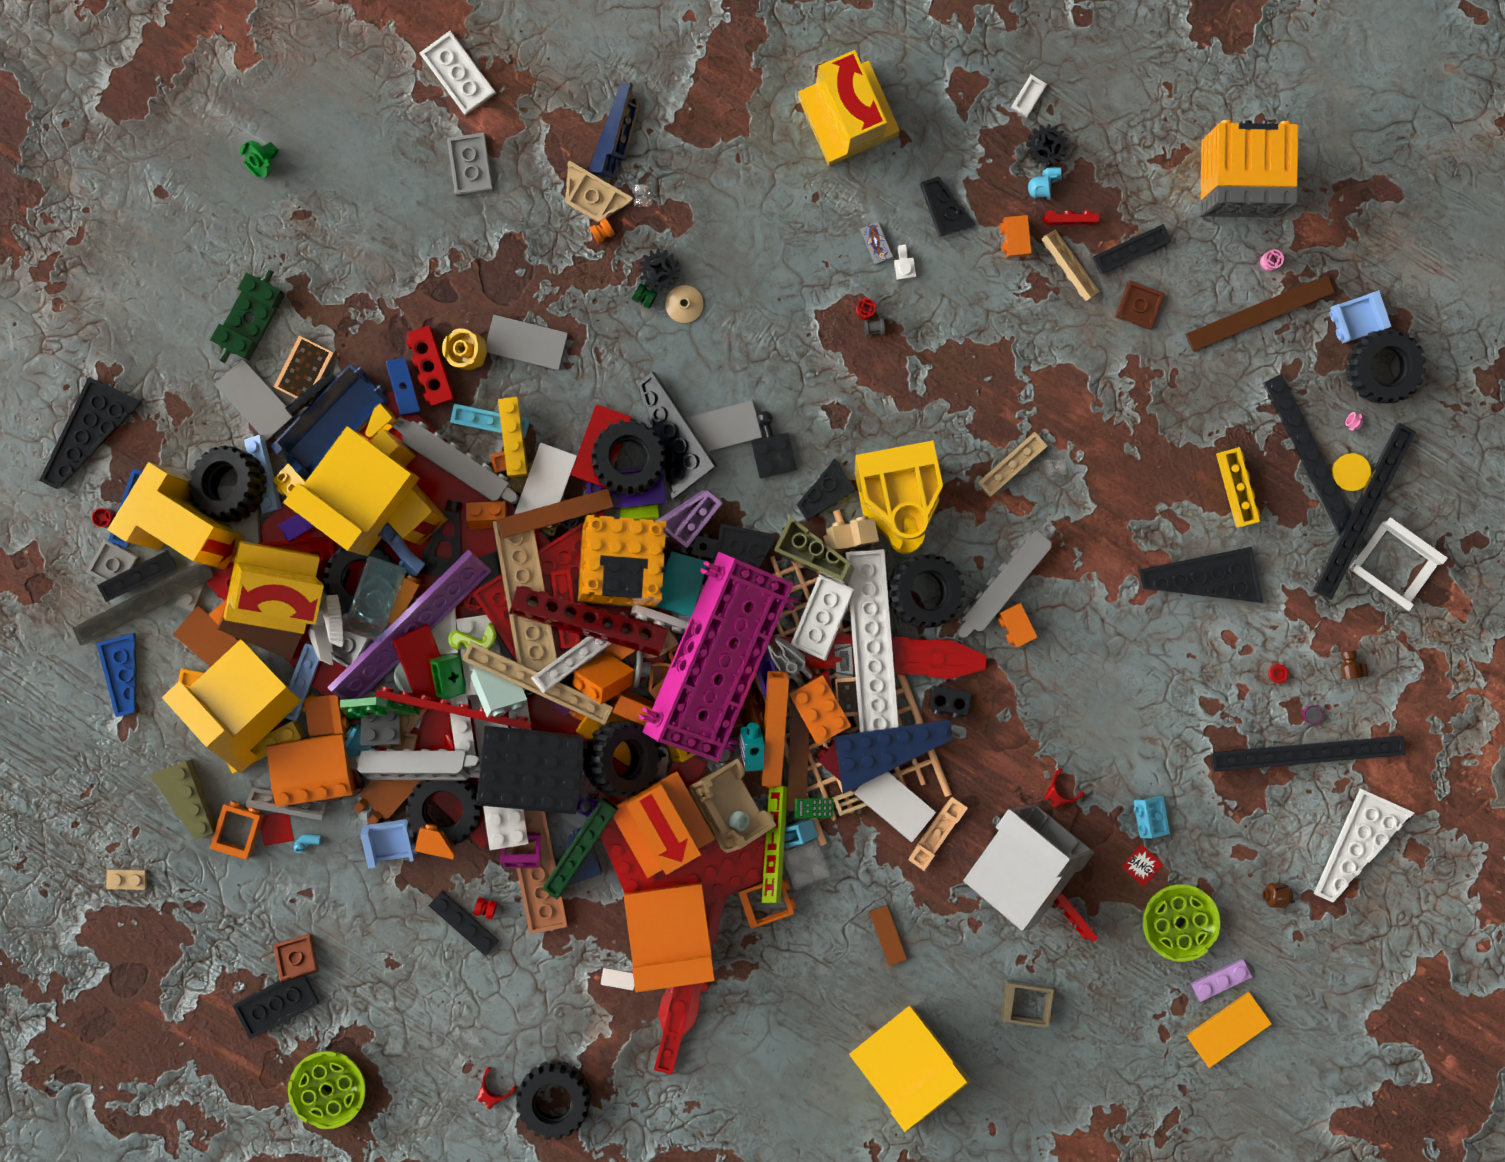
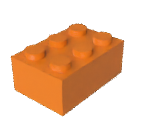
(820, 709)

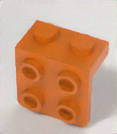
(325, 715)

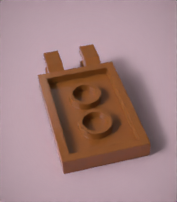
(203, 638)
(384, 797)

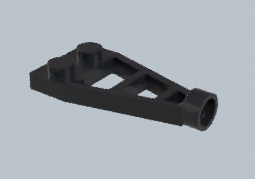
(437, 565)

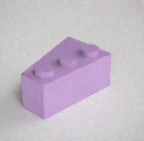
(690, 517)

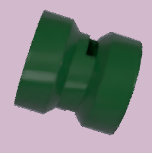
(644, 296)

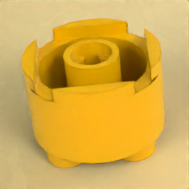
(474, 347)

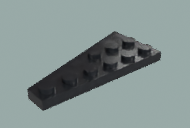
(90, 424)
(685, 454)
(744, 544)
(1216, 575)

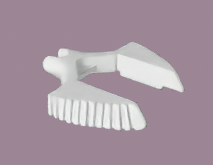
(323, 636)

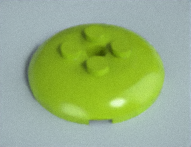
(1199, 927)
(321, 1107)

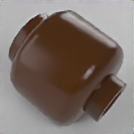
(1277, 895)

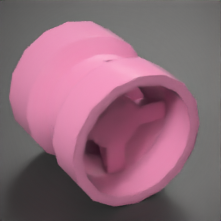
(1268, 260)

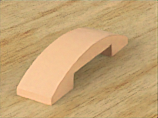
(937, 832)

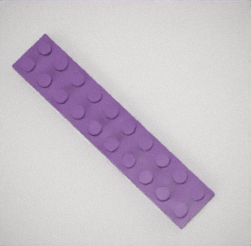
(427, 609)

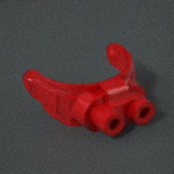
(1053, 795)
(488, 1097)

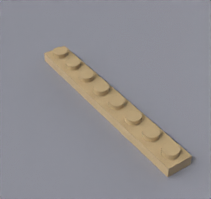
(523, 676)

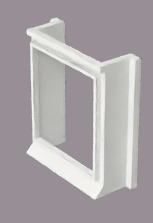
(1432, 555)

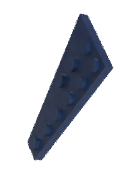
(875, 752)

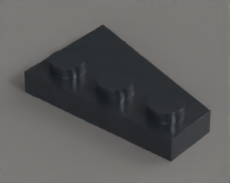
(944, 209)
(826, 491)

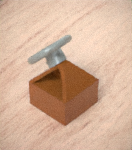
(653, 671)

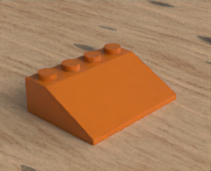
(310, 770)

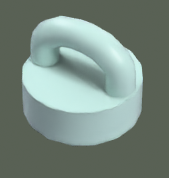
(739, 820)

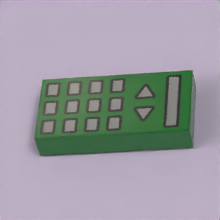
(813, 808)

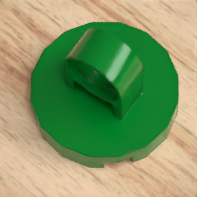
(258, 157)

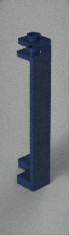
(342, 404)

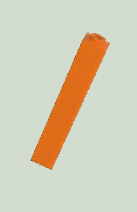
(774, 728)

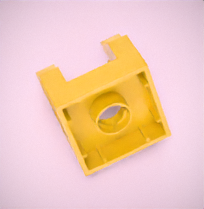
(900, 492)

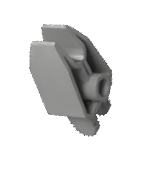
(789, 660)

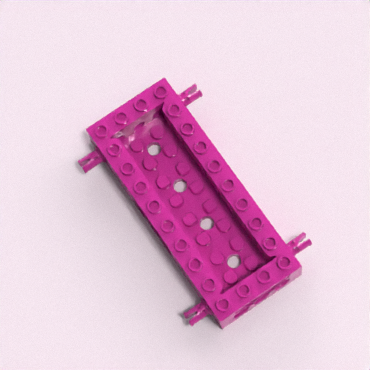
(706, 653)

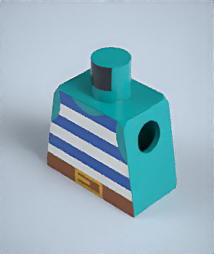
(750, 738)

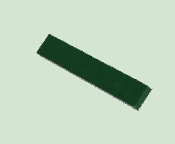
(580, 848)

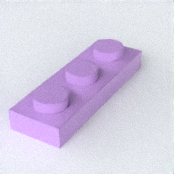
(1221, 980)

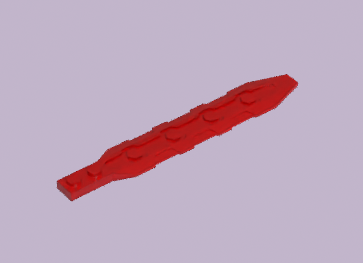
(911, 656)
(681, 1003)

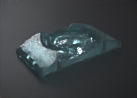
(374, 599)

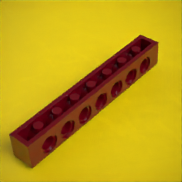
(577, 624)

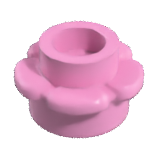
(1354, 421)

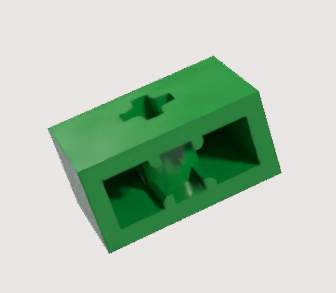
(448, 676)

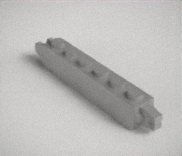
(455, 462)
(1007, 581)
(415, 764)

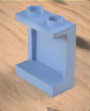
(1359, 317)
(388, 841)

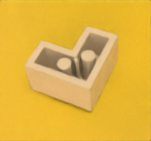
(853, 535)

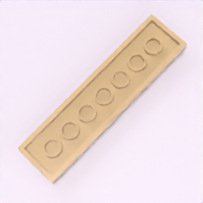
(522, 568)

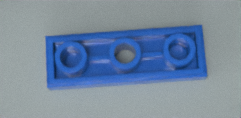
(400, 376)

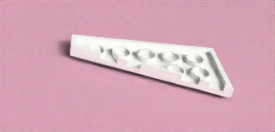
(1364, 834)

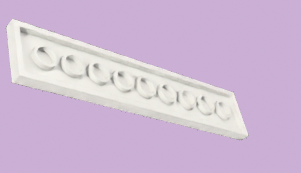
(872, 641)

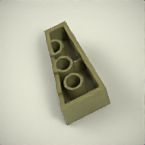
(811, 552)
(187, 797)

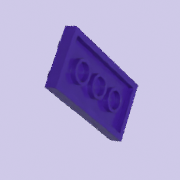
(650, 497)

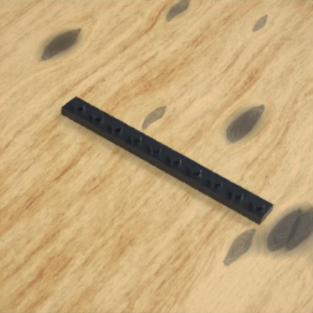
(1309, 453)
(1364, 511)
(1307, 753)

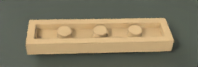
(1070, 265)
(1012, 464)

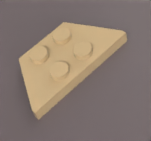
(593, 195)

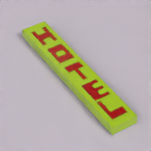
(775, 846)

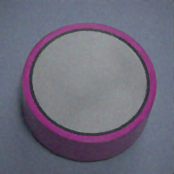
(1312, 714)

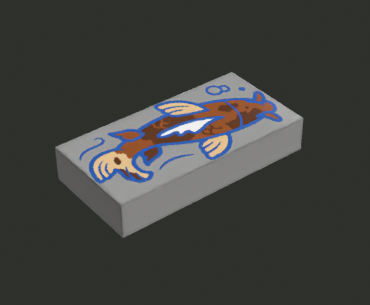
(876, 243)

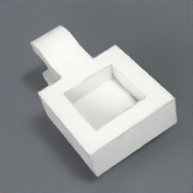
(904, 266)

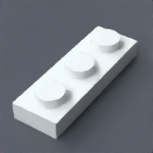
(643, 613)

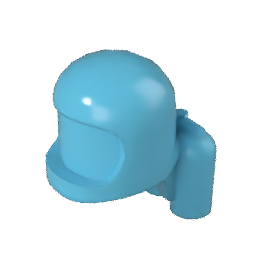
(1041, 185)

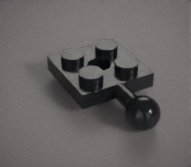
(779, 443)

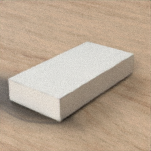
(1028, 96)

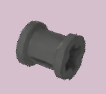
(874, 327)

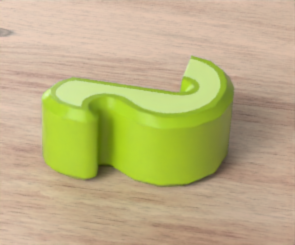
(460, 638)

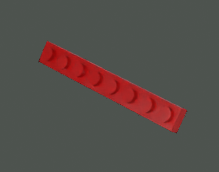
(445, 706)

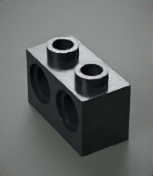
(950, 696)

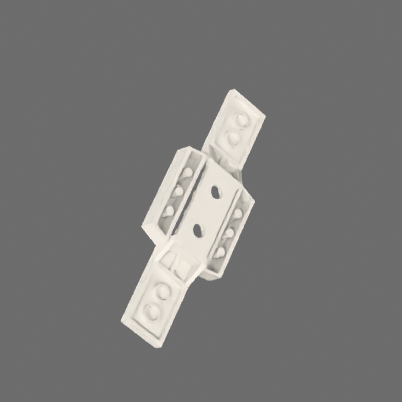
(504, 825)

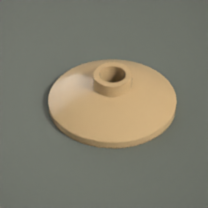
(688, 313)

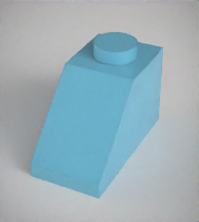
(800, 832)

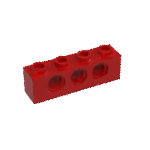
(444, 393)

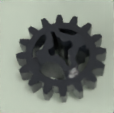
(1054, 142)
(670, 274)

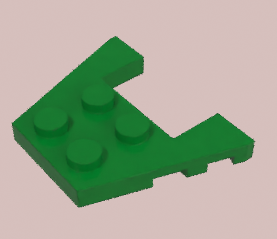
(361, 707)

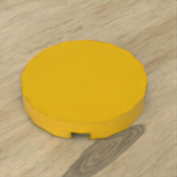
(1351, 472)

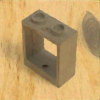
(1008, 998)

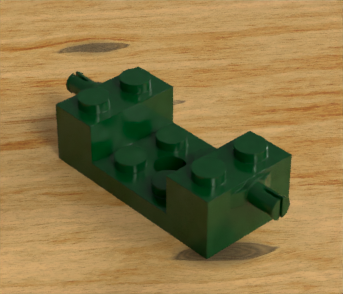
(236, 334)

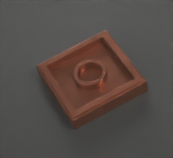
(1139, 305)
(295, 958)

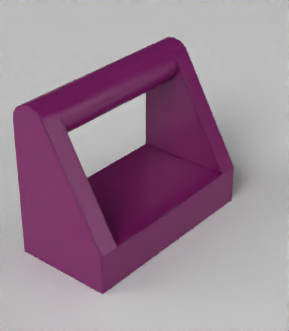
(523, 860)

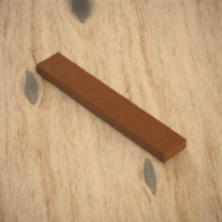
(554, 513)

